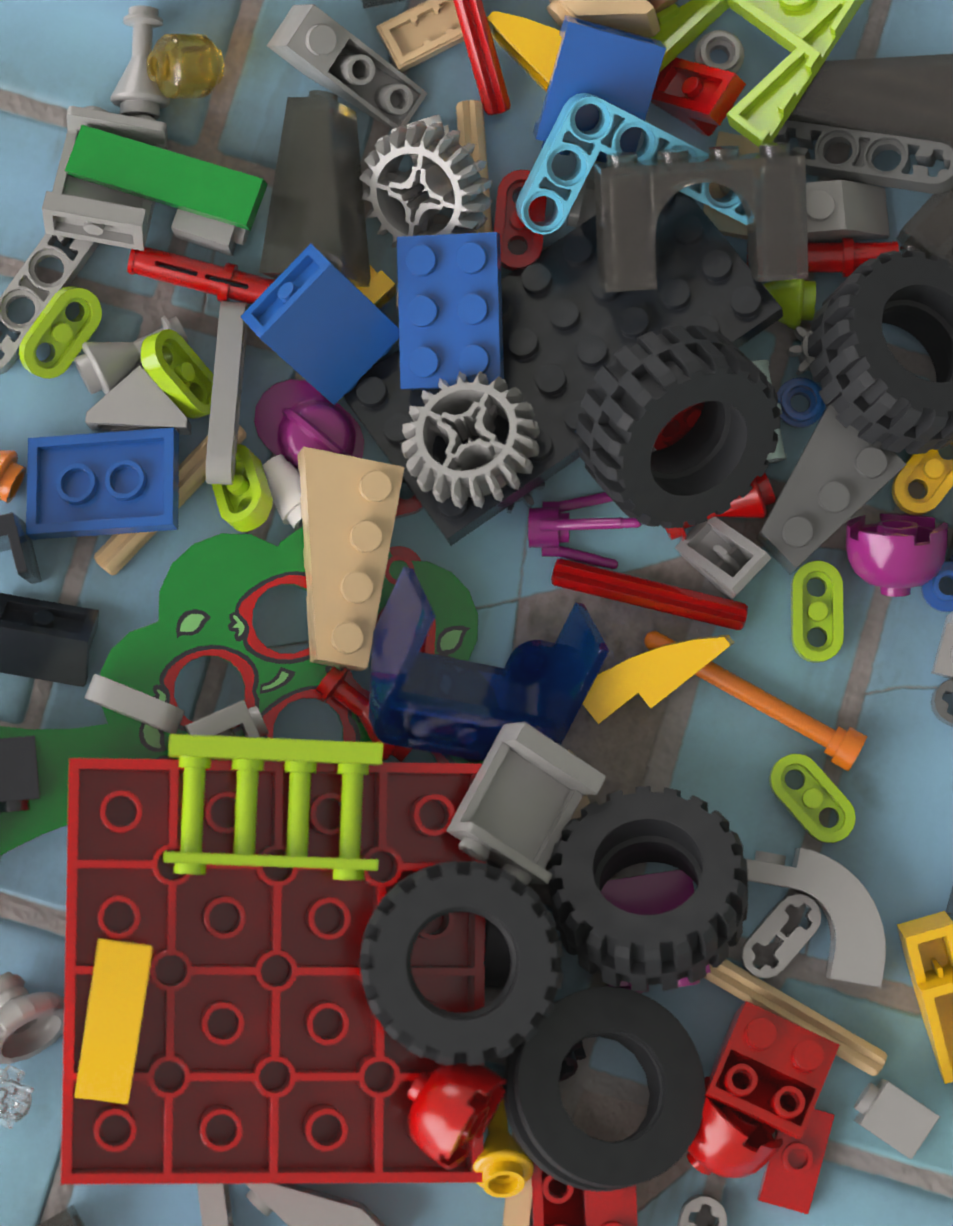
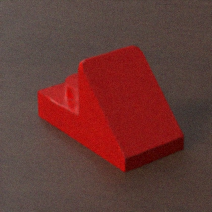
(697, 93)

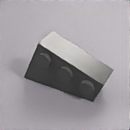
(825, 490)

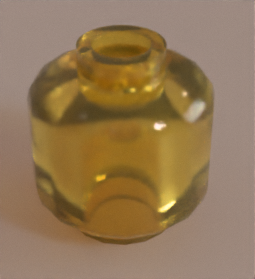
(185, 65)

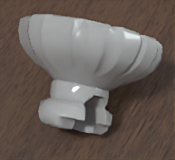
(27, 1020)

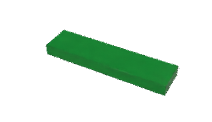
(166, 177)

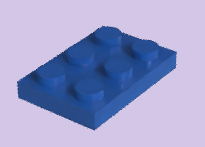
(449, 308)
(102, 483)

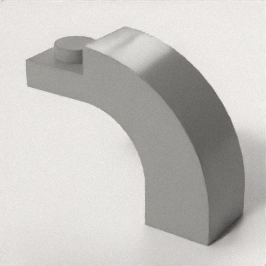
(854, 922)

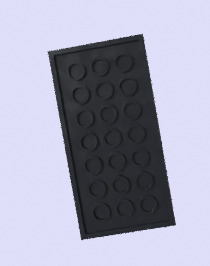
(562, 333)

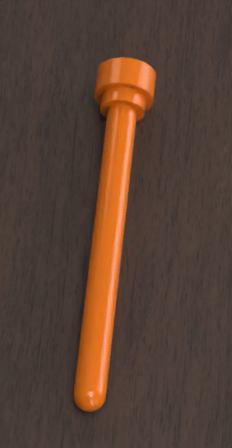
(839, 743)

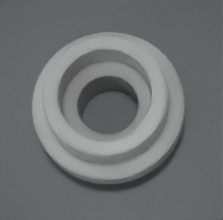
(724, 41)

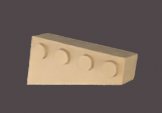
(347, 541)

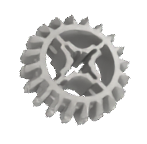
(442, 168)
(481, 406)

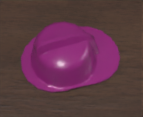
(299, 416)

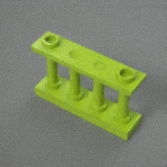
(248, 758)

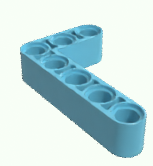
(586, 147)

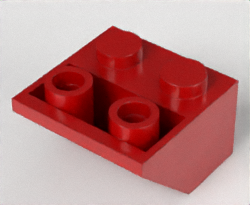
(771, 1069)
(568, 1206)

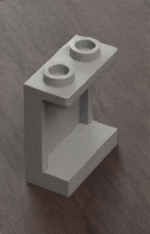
(94, 211)
(522, 802)

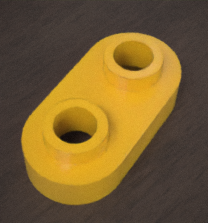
(929, 470)

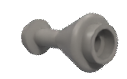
(135, 90)
(110, 362)

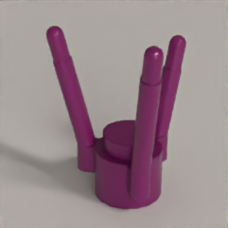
(550, 527)

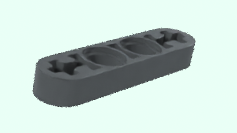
(864, 150)

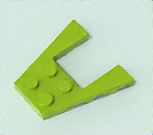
(801, 26)

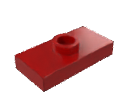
(795, 1167)

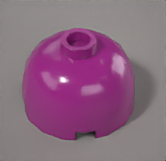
(896, 551)

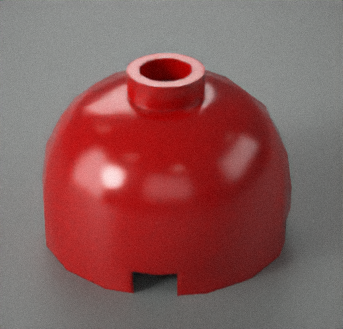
(453, 1109)
(731, 1142)

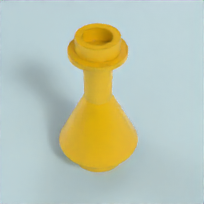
(502, 1160)

